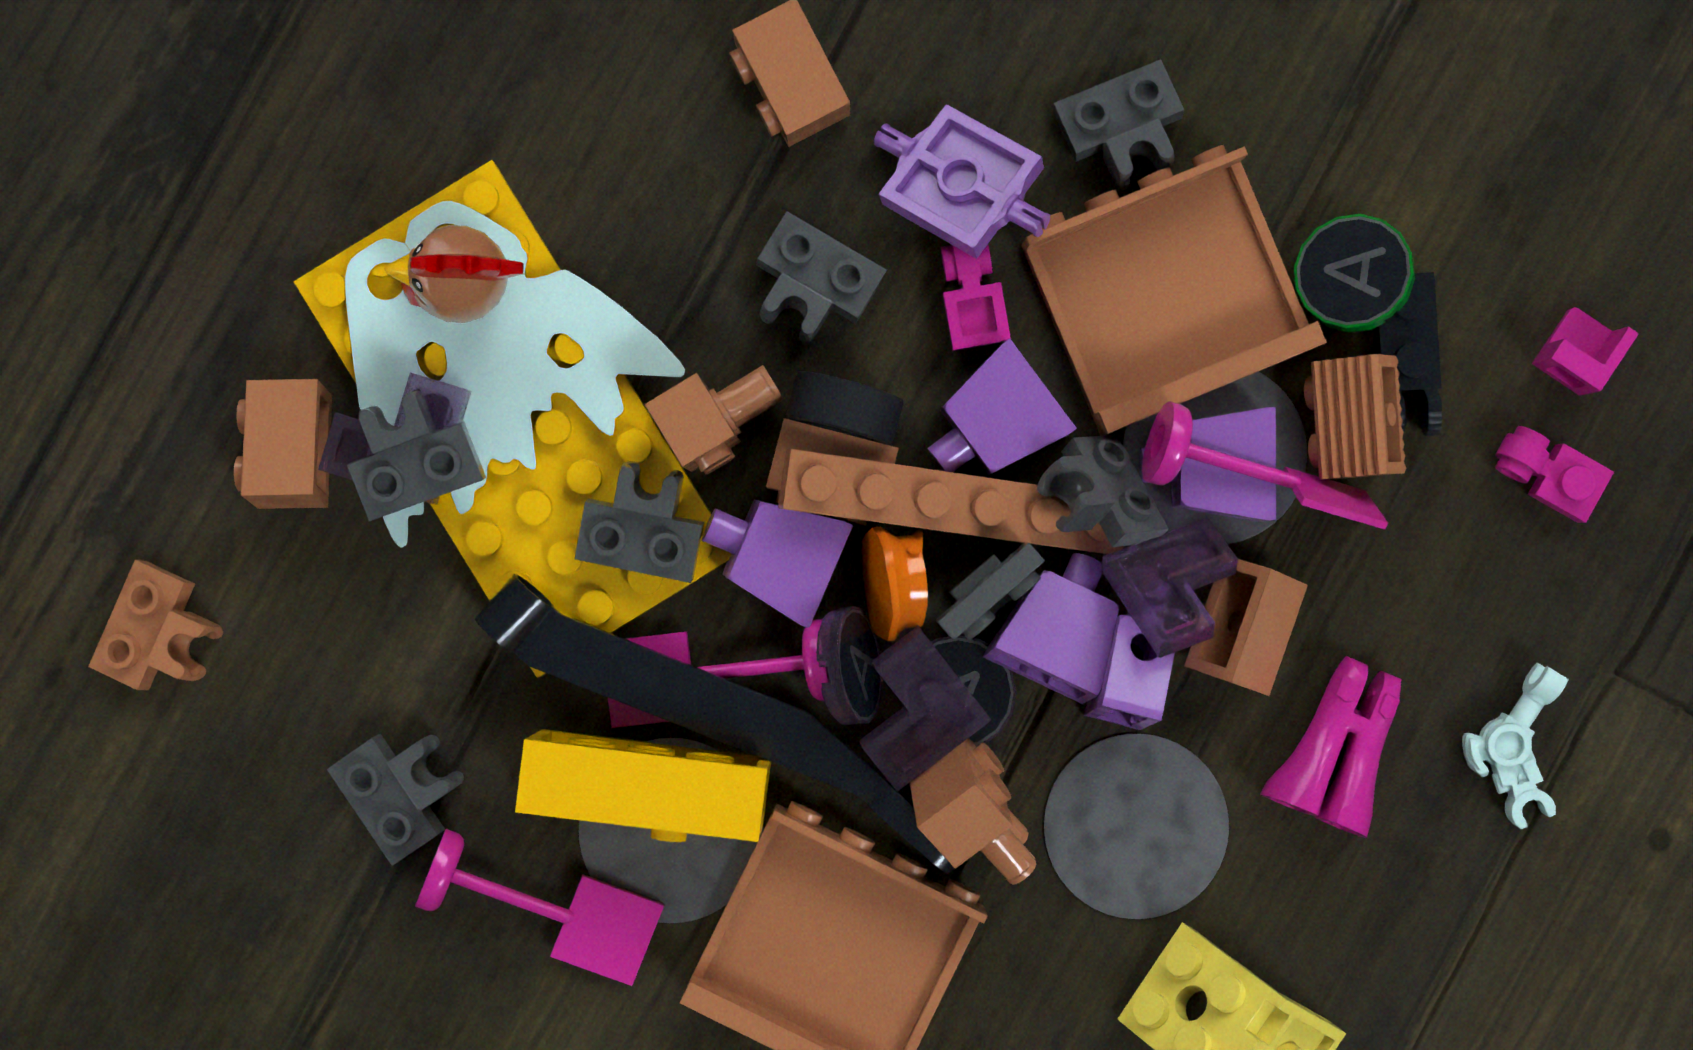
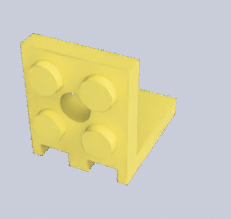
(1239, 1009)

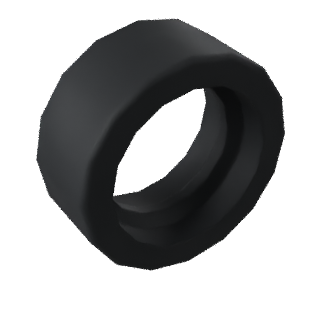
(844, 407)

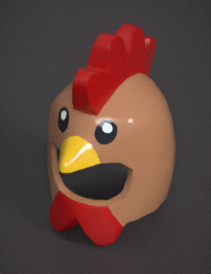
(455, 274)

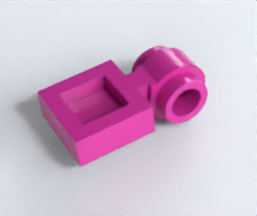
(976, 311)
(1564, 478)

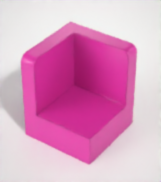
(1583, 352)

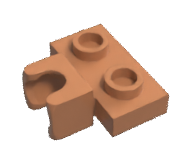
(152, 630)

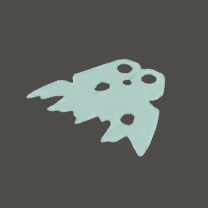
(497, 355)

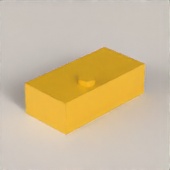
(643, 785)

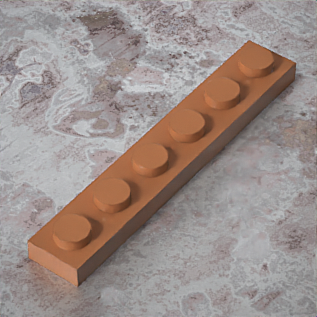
(929, 500)

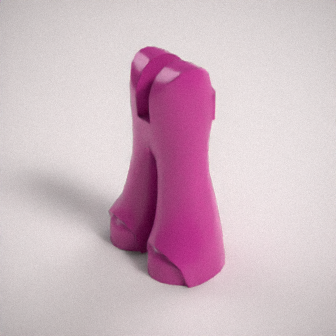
(1306, 773)

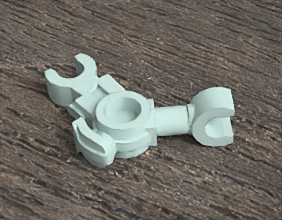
(1508, 746)

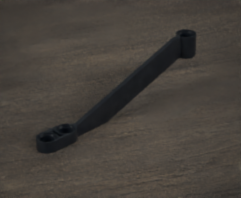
(692, 698)

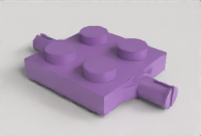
(961, 180)

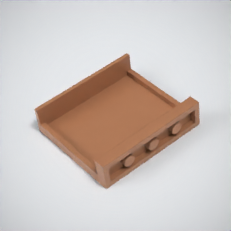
(1168, 290)
(831, 942)

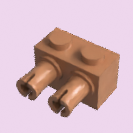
(704, 423)
(966, 811)

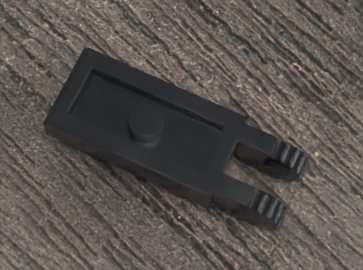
(1414, 341)

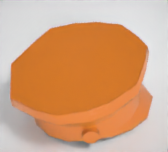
(894, 581)

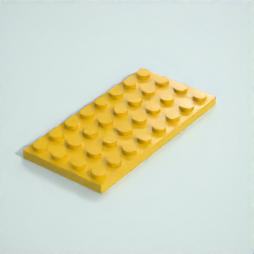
(524, 516)

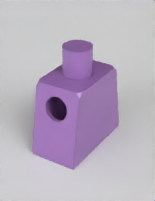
(999, 415)
(1222, 491)
(780, 555)
(1060, 632)
(1132, 688)

